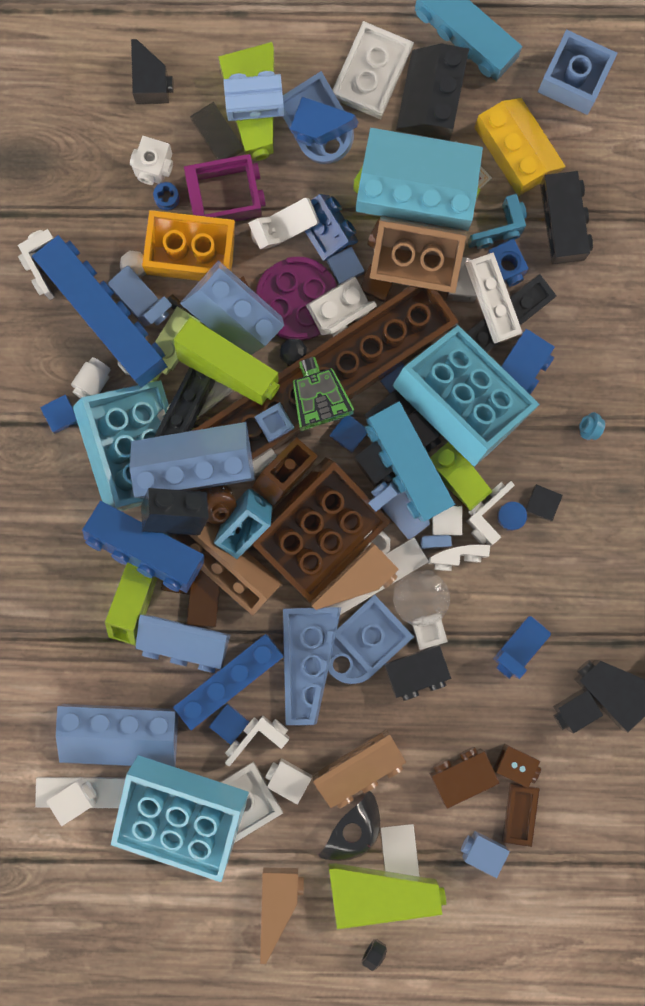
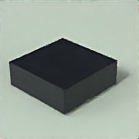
(543, 503)

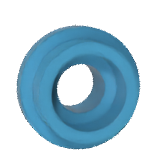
(592, 426)

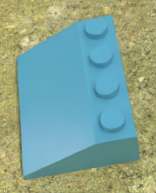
(419, 179)
(465, 394)
(107, 428)
(178, 818)

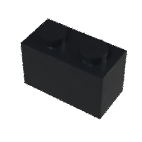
(174, 511)
(417, 672)

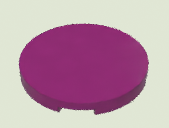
(289, 288)

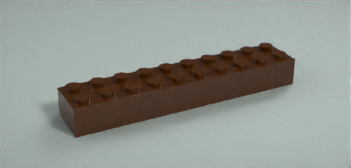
(357, 356)

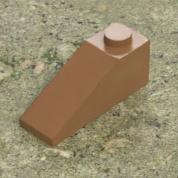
(364, 575)
(279, 900)

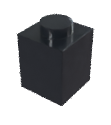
(576, 711)

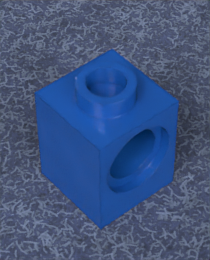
(510, 252)

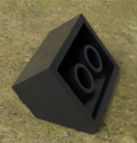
(432, 91)

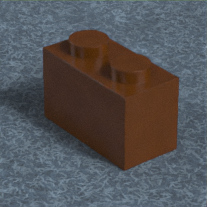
(284, 471)
(463, 777)

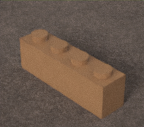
(241, 578)

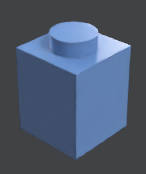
(484, 853)

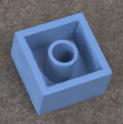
(577, 72)

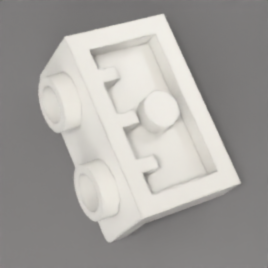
(340, 307)

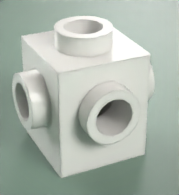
(152, 161)

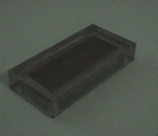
(216, 132)

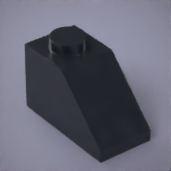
(149, 76)

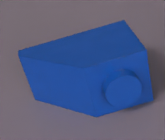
(320, 123)

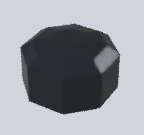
(292, 351)
(374, 955)

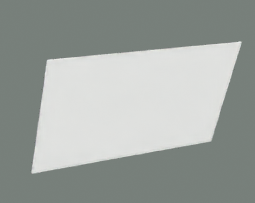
(400, 849)

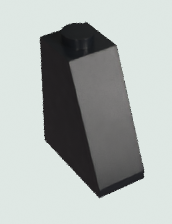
(615, 692)

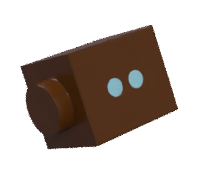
(517, 766)

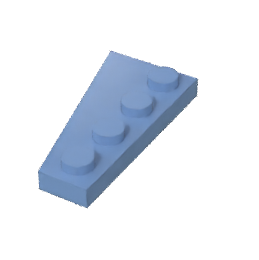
(307, 656)

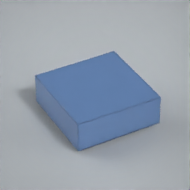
(345, 265)
(274, 422)
(437, 541)

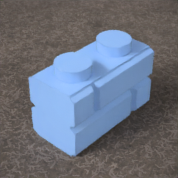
(253, 96)

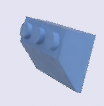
(233, 310)
(181, 643)

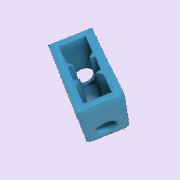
(252, 519)

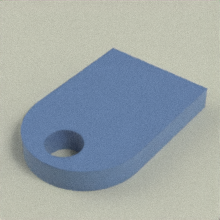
(319, 90)
(368, 641)

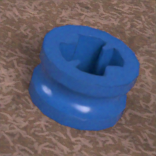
(172, 201)

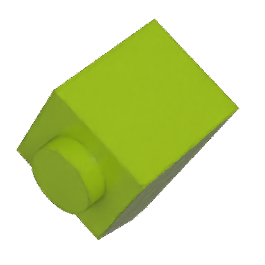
(460, 476)

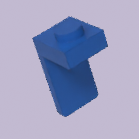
(521, 648)

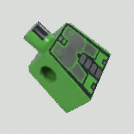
(319, 396)

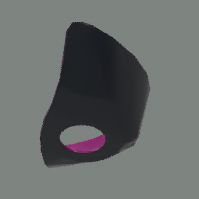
(367, 817)

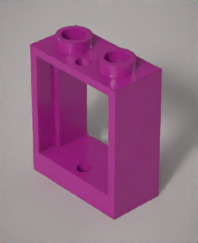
(221, 168)

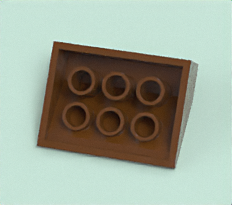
(320, 529)

